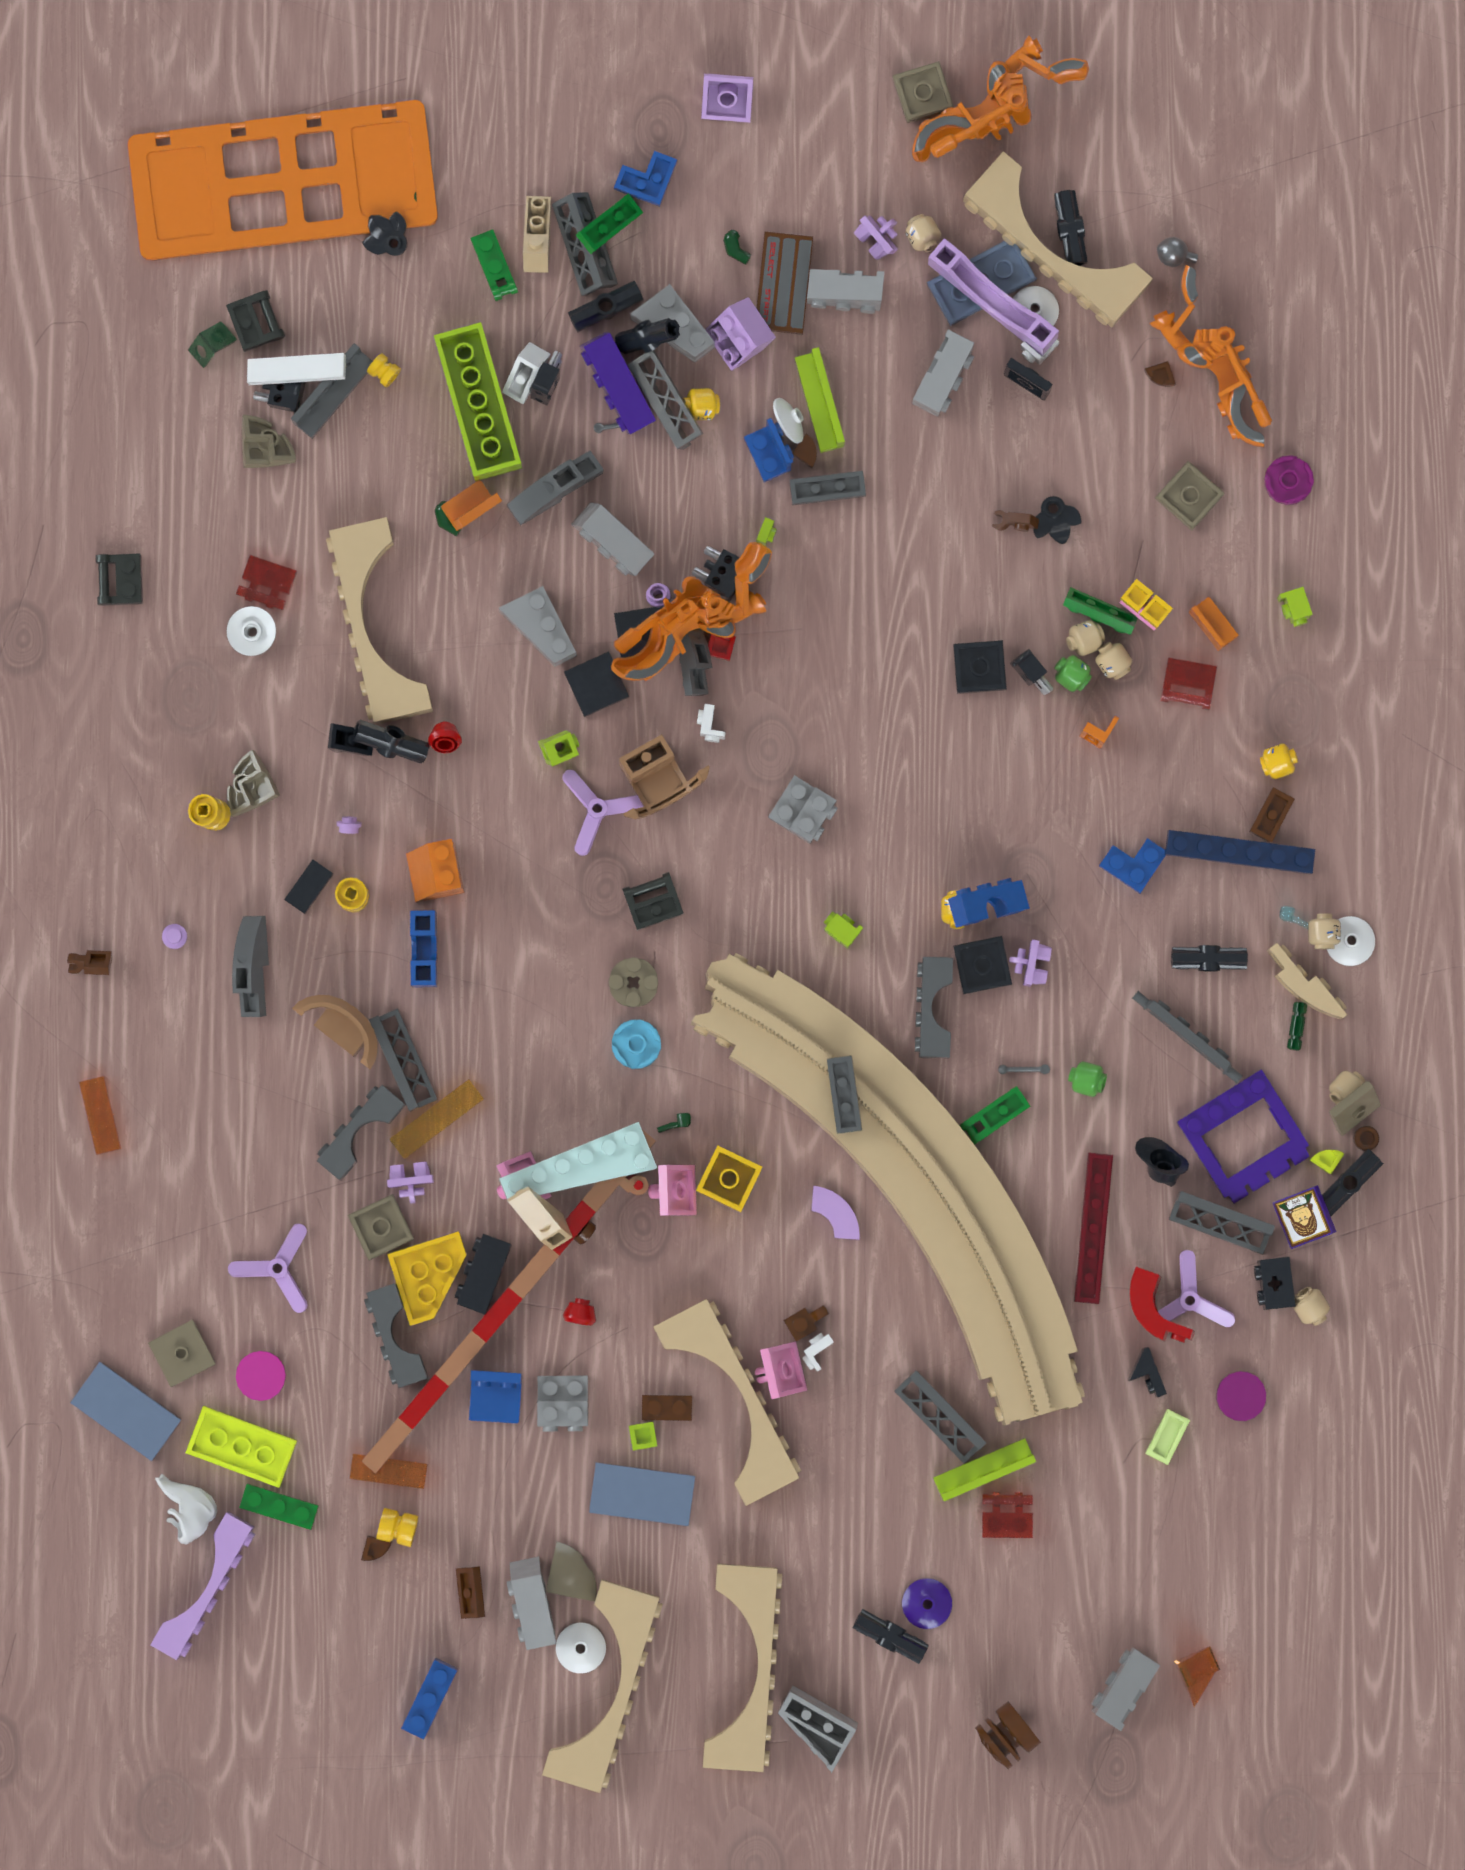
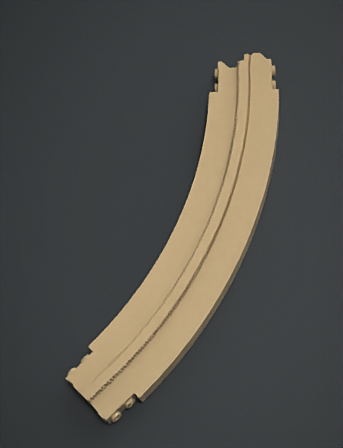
(924, 1172)

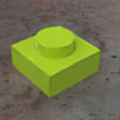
(766, 532)
(643, 1436)

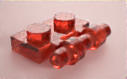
(268, 575)
(1007, 1524)

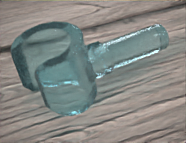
(1287, 914)

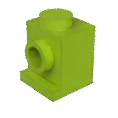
(1295, 606)
(568, 750)
(842, 929)

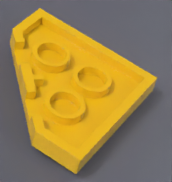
(426, 1274)

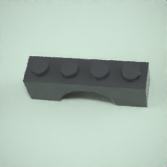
(933, 1039)
(339, 1155)
(385, 1305)

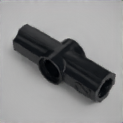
(1070, 227)
(620, 299)
(647, 336)
(390, 741)
(1209, 958)
(1361, 1170)
(890, 1636)

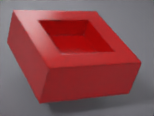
(721, 647)

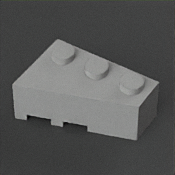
(845, 290)
(693, 338)
(944, 374)
(612, 539)
(540, 624)
(531, 1604)
(1124, 1688)
(818, 1725)

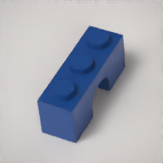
(971, 906)
(424, 948)
(429, 1698)

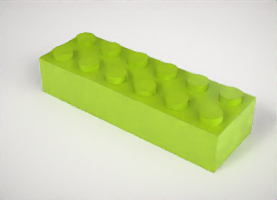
(478, 401)

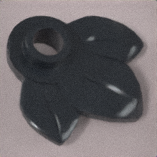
(383, 232)
(1056, 523)

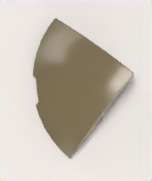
(263, 445)
(251, 785)
(570, 1574)

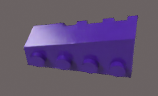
(617, 382)

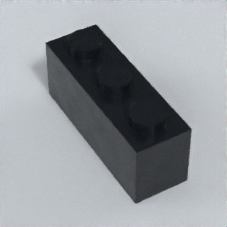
(483, 1273)

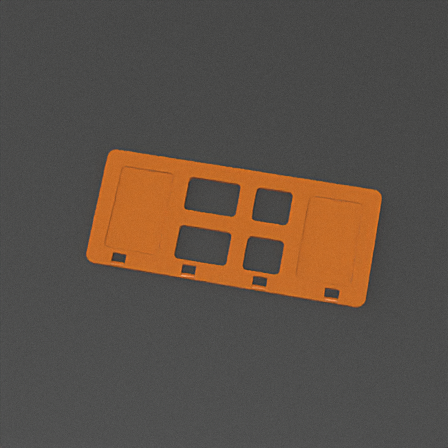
(186, 194)

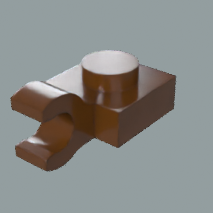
(1020, 521)
(93, 962)
(803, 1323)

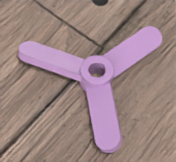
(593, 819)
(266, 1268)
(1189, 1288)

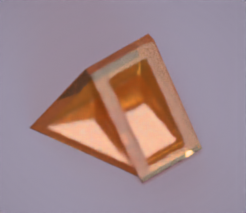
(1197, 1671)

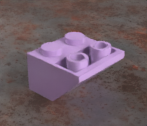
(740, 333)

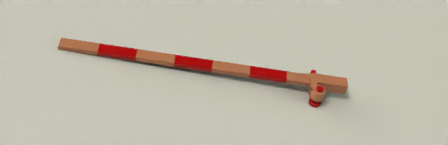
(496, 1316)

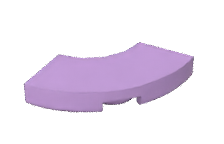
(837, 1212)

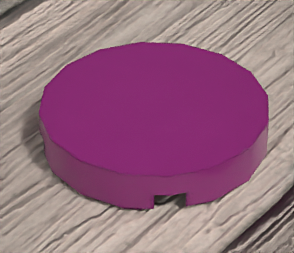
(1288, 480)
(1241, 1396)

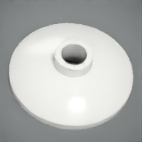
(1041, 297)
(789, 420)
(242, 622)
(1359, 952)
(580, 1634)

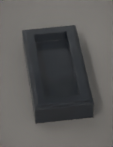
(308, 886)

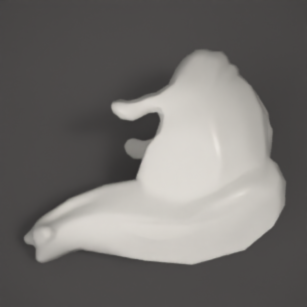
(195, 1508)

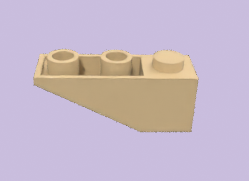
(537, 234)
(541, 1217)

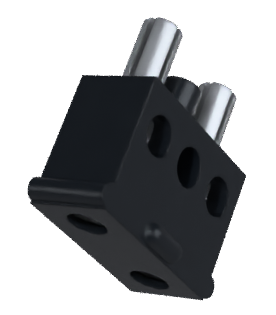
(546, 380)
(290, 395)
(727, 581)
(1031, 671)

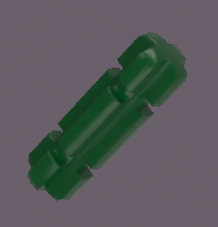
(1297, 1026)

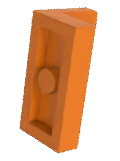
(469, 505)
(1213, 623)
(1095, 735)

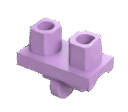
(870, 228)
(1032, 975)
(398, 1179)

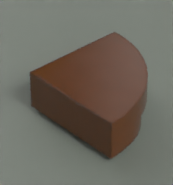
(1161, 374)
(806, 451)
(374, 1548)

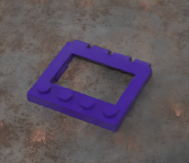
(1225, 1107)

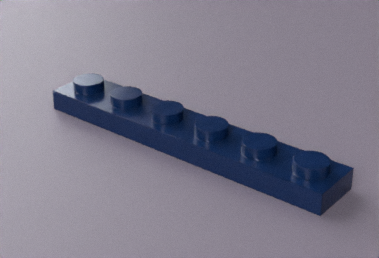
(1240, 852)

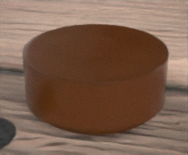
(1366, 1138)
(585, 1233)

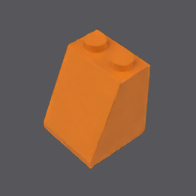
(435, 871)

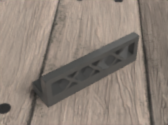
(597, 263)
(331, 394)
(660, 402)
(395, 1066)
(1224, 1213)
(947, 1410)

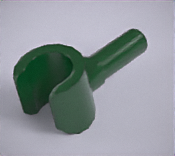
(683, 1120)

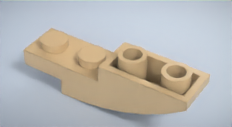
(1312, 992)

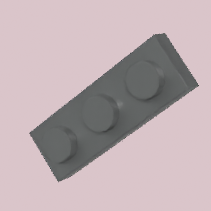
(827, 488)
(844, 1094)

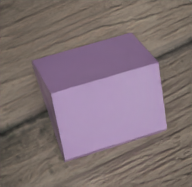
(727, 97)

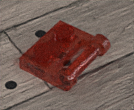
(1189, 675)

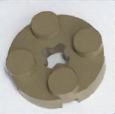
(635, 968)

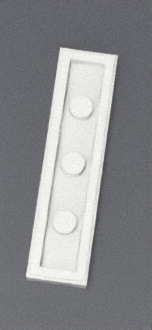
(296, 369)

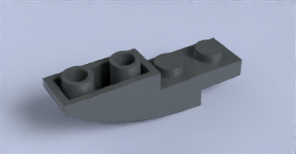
(554, 486)
(695, 662)
(248, 964)

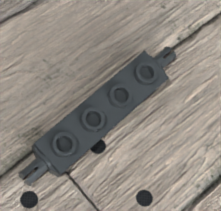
(1196, 1041)

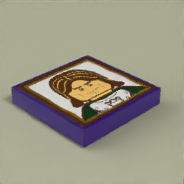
(1304, 1217)

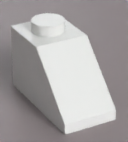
(524, 372)

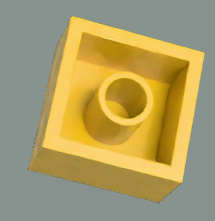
(729, 1179)

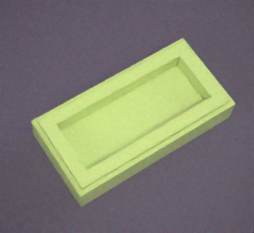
(1167, 1436)

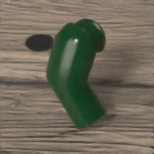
(733, 249)
(443, 521)

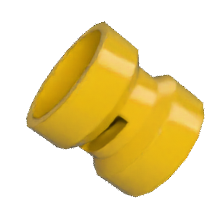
(385, 371)

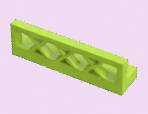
(820, 401)
(984, 1469)

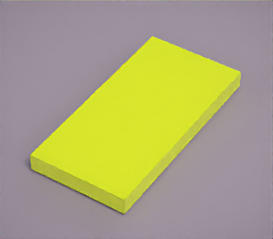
(241, 1446)

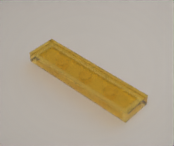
(436, 1119)

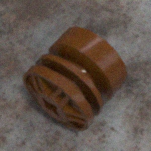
(1007, 1735)

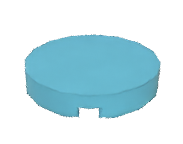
(636, 1044)

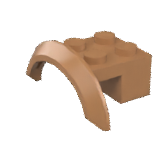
(656, 777)
(343, 1025)

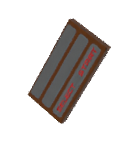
(784, 281)

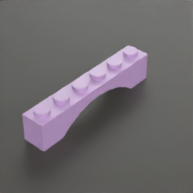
(975, 285)
(229, 1540)

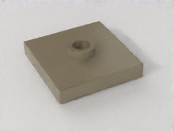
(922, 92)
(1189, 495)
(1354, 1108)
(380, 1227)
(182, 1353)

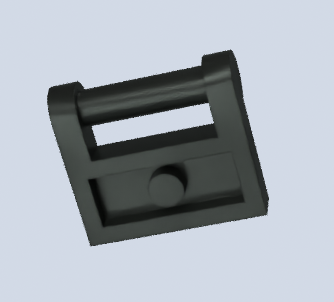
(247, 323)
(127, 579)
(654, 909)

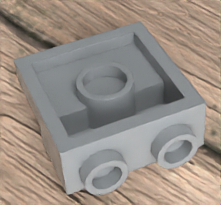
(803, 810)
(562, 1402)

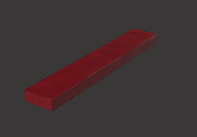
(1093, 1228)

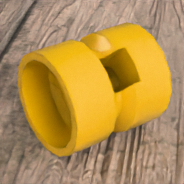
(209, 812)
(352, 894)
(397, 1527)

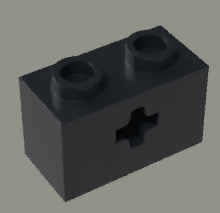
(1284, 1294)

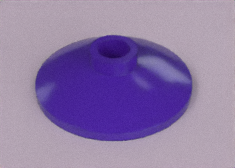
(919, 1592)

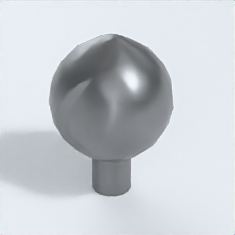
(1174, 252)

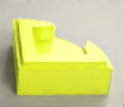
(1327, 1160)

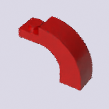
(1142, 1299)

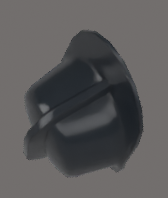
(1162, 1161)

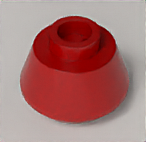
(444, 737)
(580, 1312)

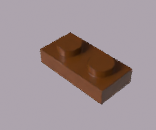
(1272, 815)
(667, 1407)
(470, 1592)

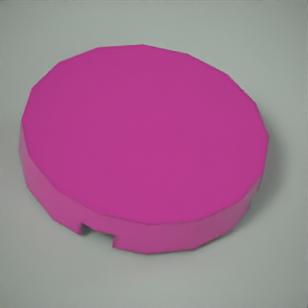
(260, 1375)

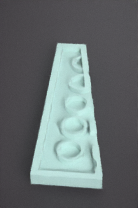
(599, 1160)

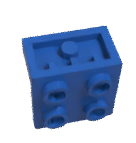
(769, 451)
(495, 1396)

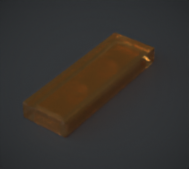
(100, 1115)
(392, 1472)

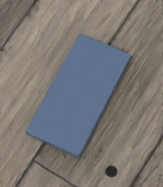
(1000, 264)
(125, 1411)
(642, 1494)

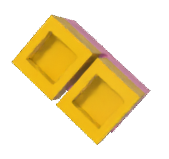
(1143, 605)

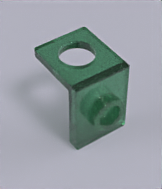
(212, 340)

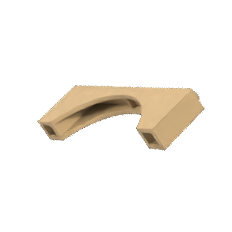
(1103, 291)
(356, 553)
(767, 1463)
(743, 1742)
(587, 1759)

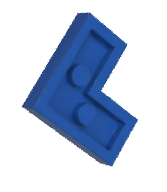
(649, 185)
(1134, 871)

